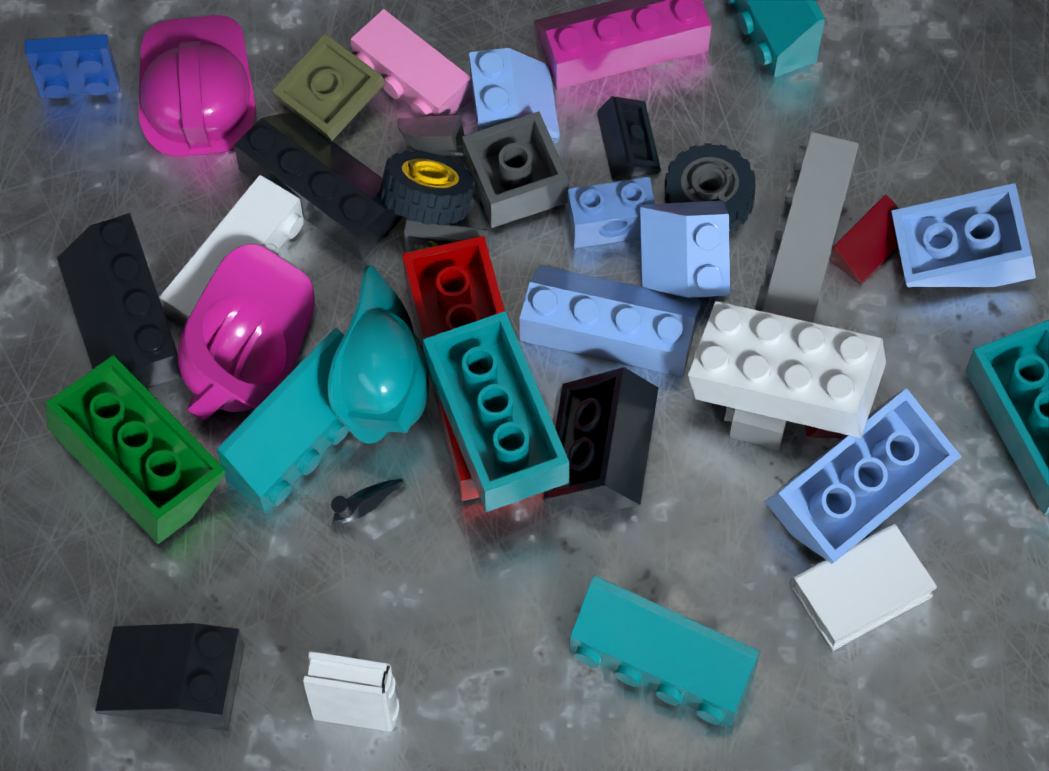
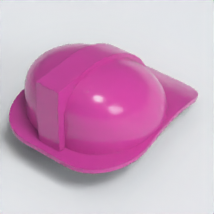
(195, 86)
(244, 331)

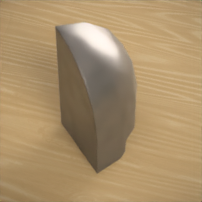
(433, 134)

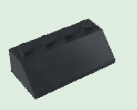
(333, 186)
(119, 301)

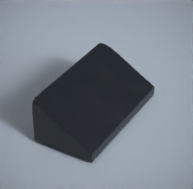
(628, 138)

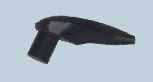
(362, 501)

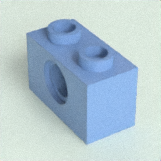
(607, 211)

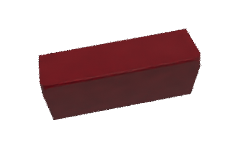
(867, 242)

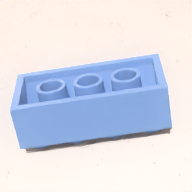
(609, 320)
(863, 478)

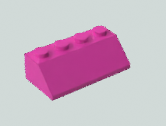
(621, 37)

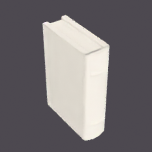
(863, 587)
(351, 691)

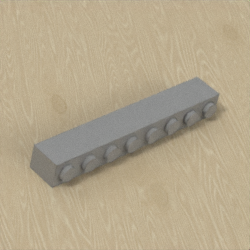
(803, 255)

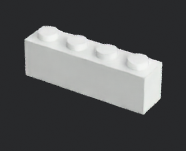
(261, 216)

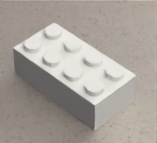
(788, 369)

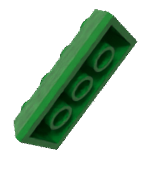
(134, 448)

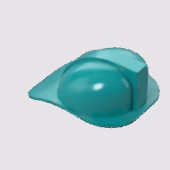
(379, 367)

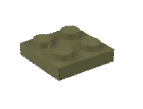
(328, 87)

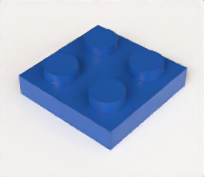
(72, 65)

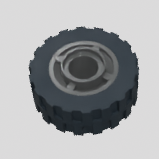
(715, 169)

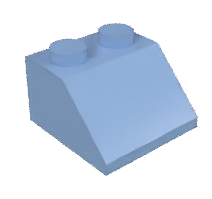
(511, 87)
(685, 248)

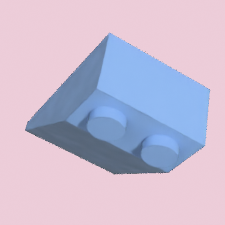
(965, 240)

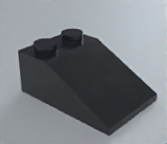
(172, 674)

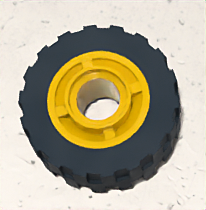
(426, 187)

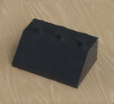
(607, 438)

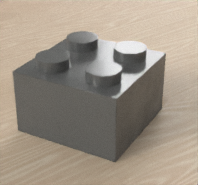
(515, 169)

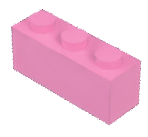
(412, 67)

